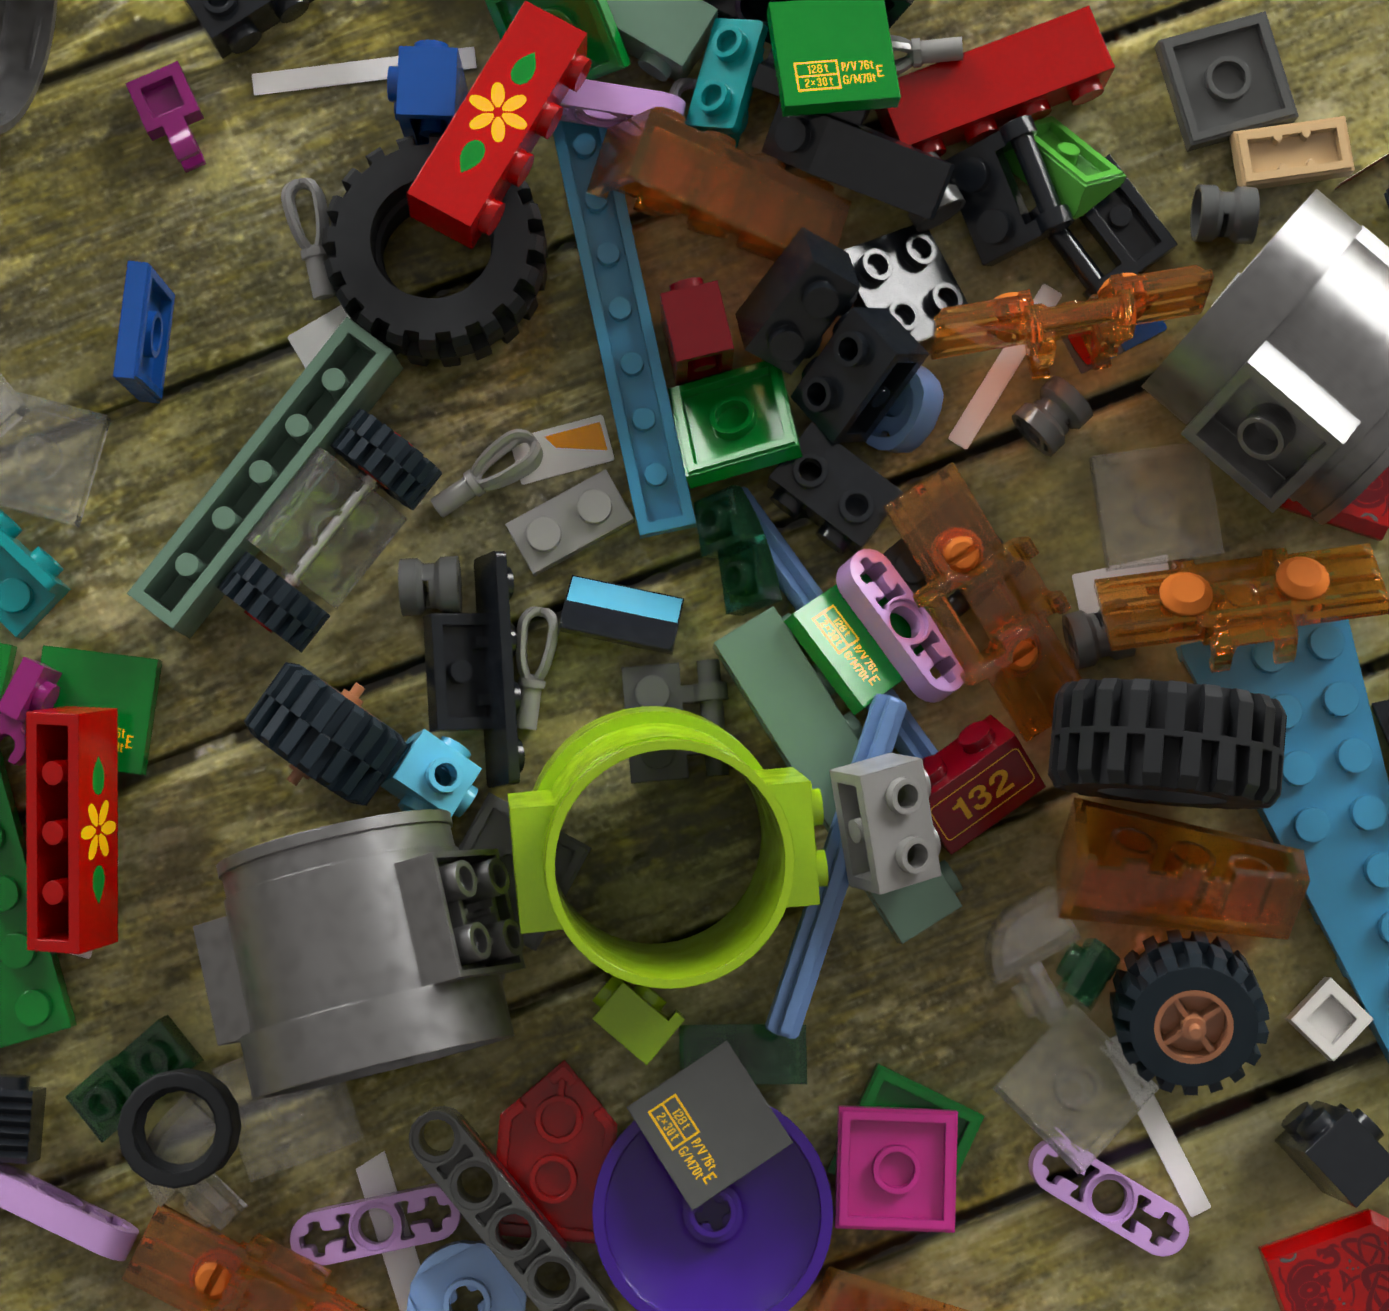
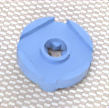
(466, 1265)

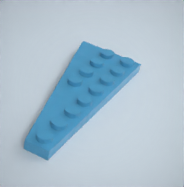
(1330, 795)

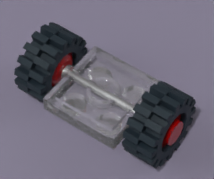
(329, 528)

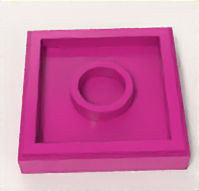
(896, 1169)

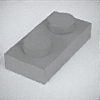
(569, 522)

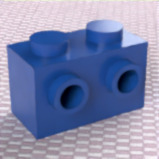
(426, 88)

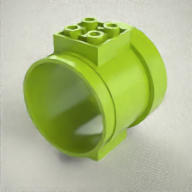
(784, 877)

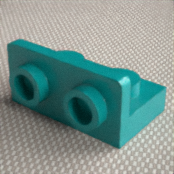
(726, 77)
(26, 581)

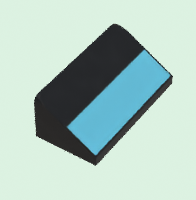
(621, 614)

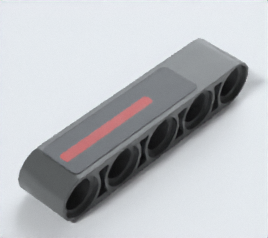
(505, 1199)

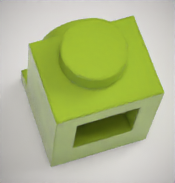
(635, 1017)

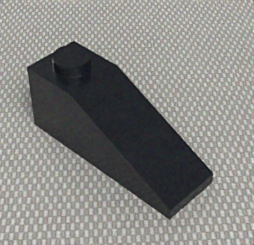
(860, 160)

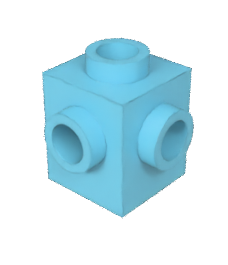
(433, 775)

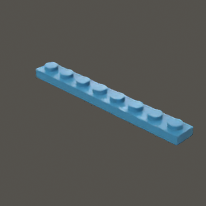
(625, 339)

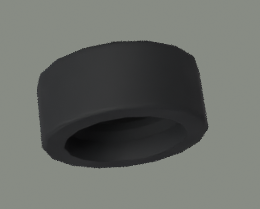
(133, 1137)

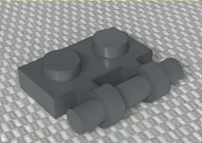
(662, 687)

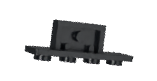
(474, 673)

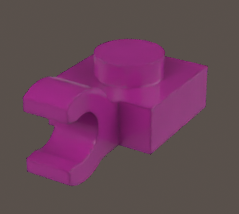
(168, 109)
(29, 690)

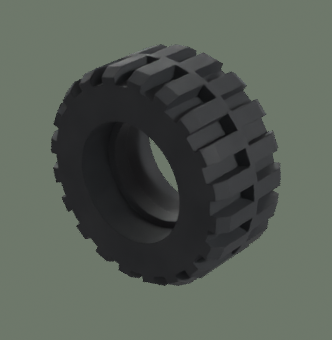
(429, 326)
(1168, 743)

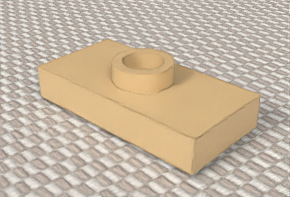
(1292, 153)

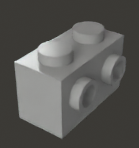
(886, 822)

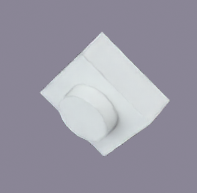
(1329, 1018)

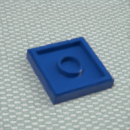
(144, 333)

